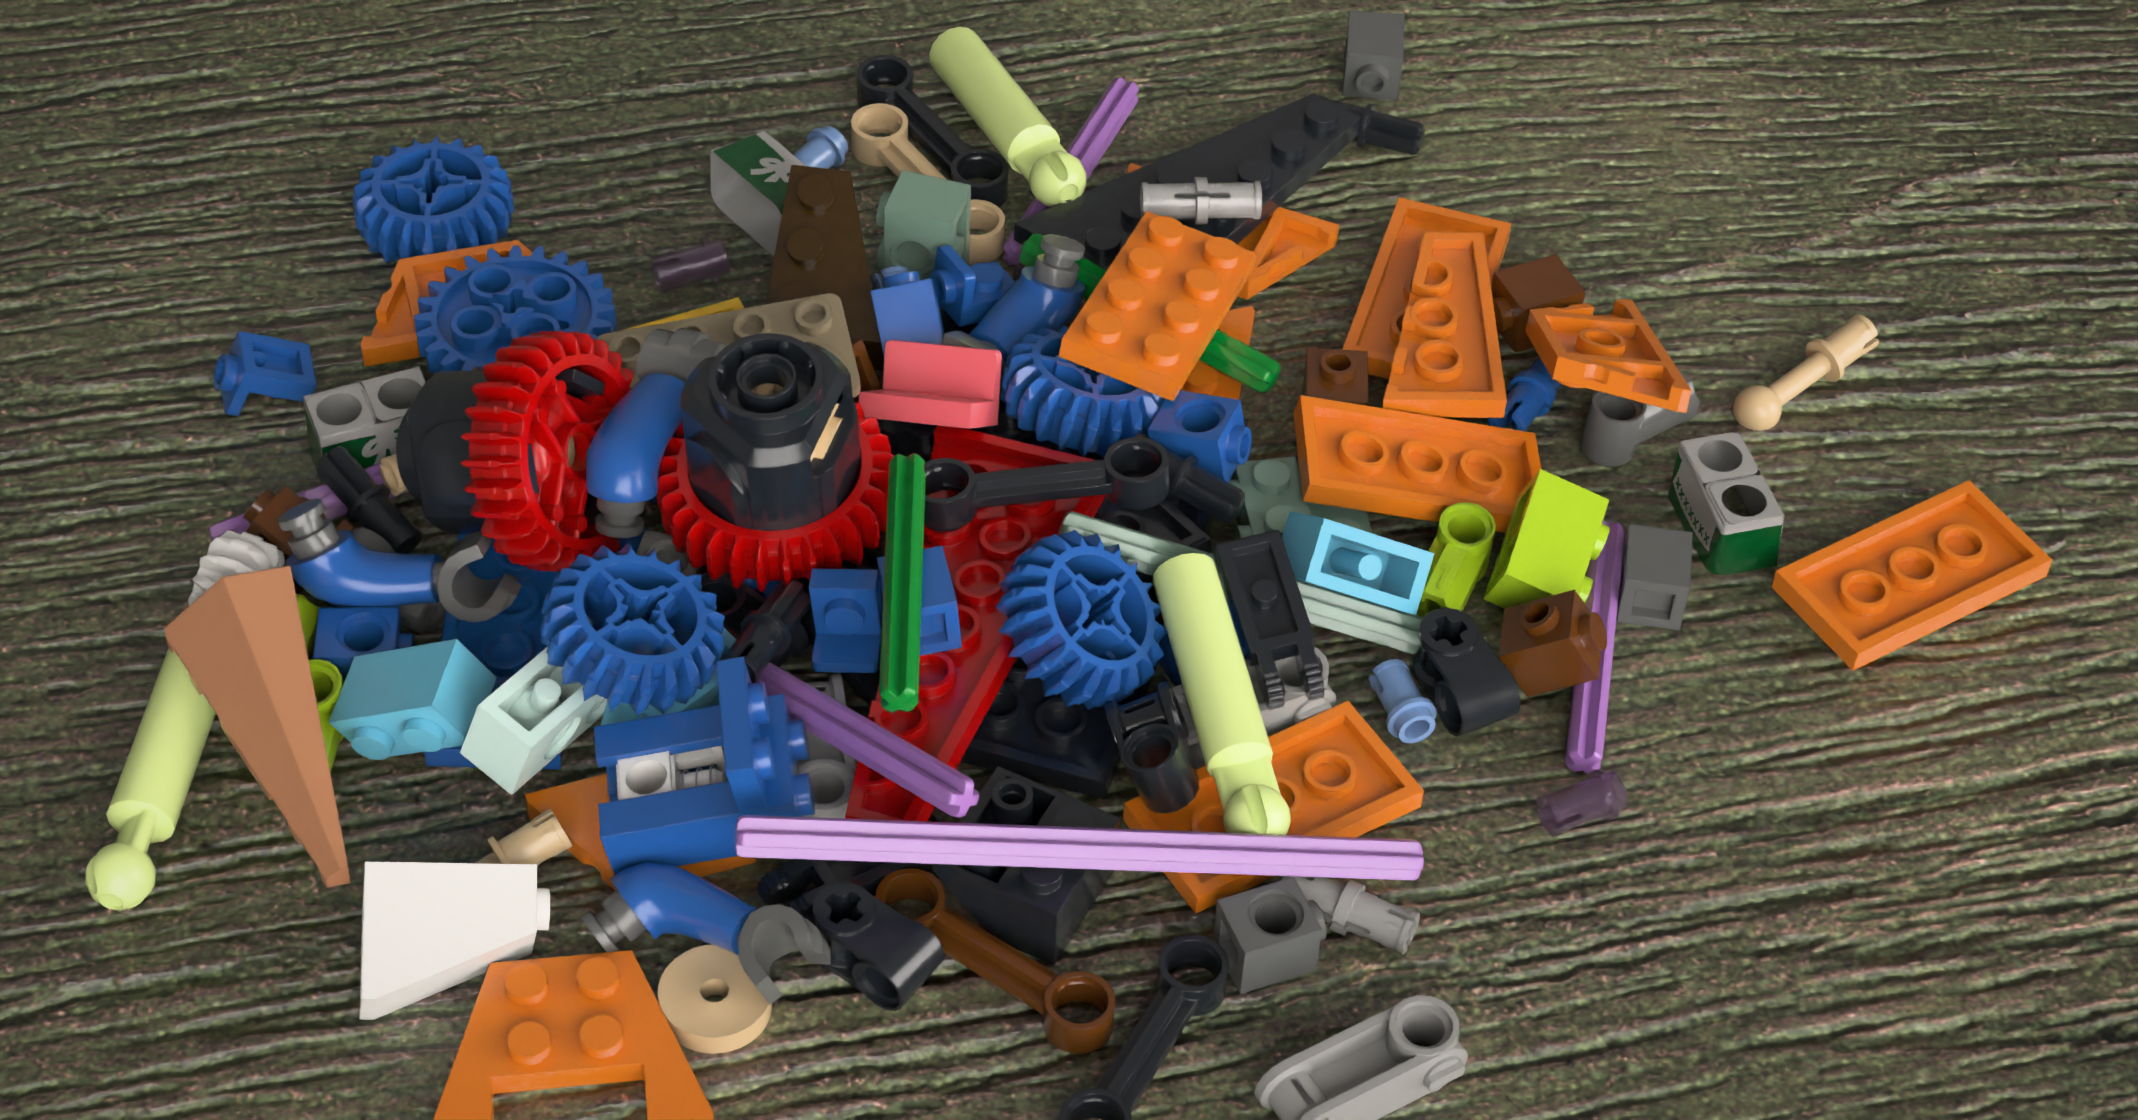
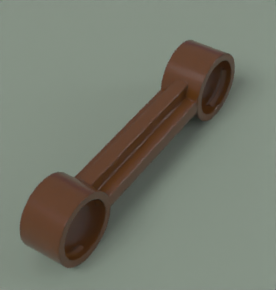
(1007, 966)

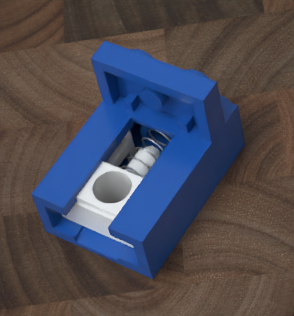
(693, 772)

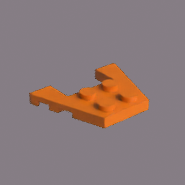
(569, 1027)

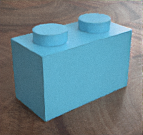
(1356, 562)
(411, 699)

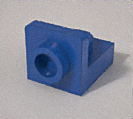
(965, 290)
(265, 368)
(846, 620)

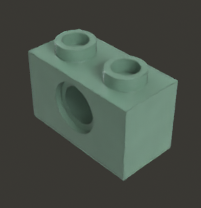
(920, 217)

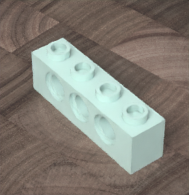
(528, 723)

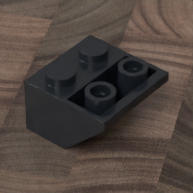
(1028, 906)

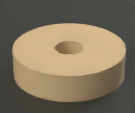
(707, 1024)

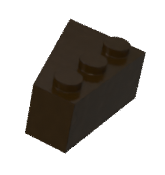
(825, 252)

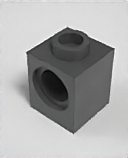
(1373, 55)
(1655, 577)
(1246, 928)

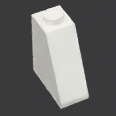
(442, 926)

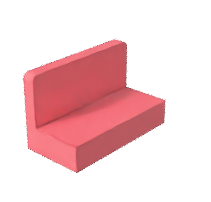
(937, 385)

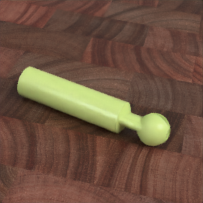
(1007, 116)
(1220, 695)
(151, 787)

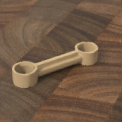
(900, 155)

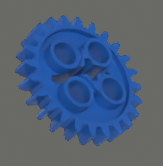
(506, 300)

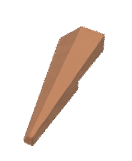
(254, 669)

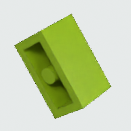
(1548, 542)

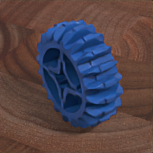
(432, 200)
(1071, 401)
(1081, 619)
(631, 644)

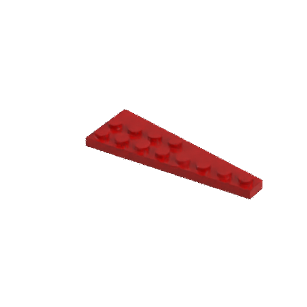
(964, 681)

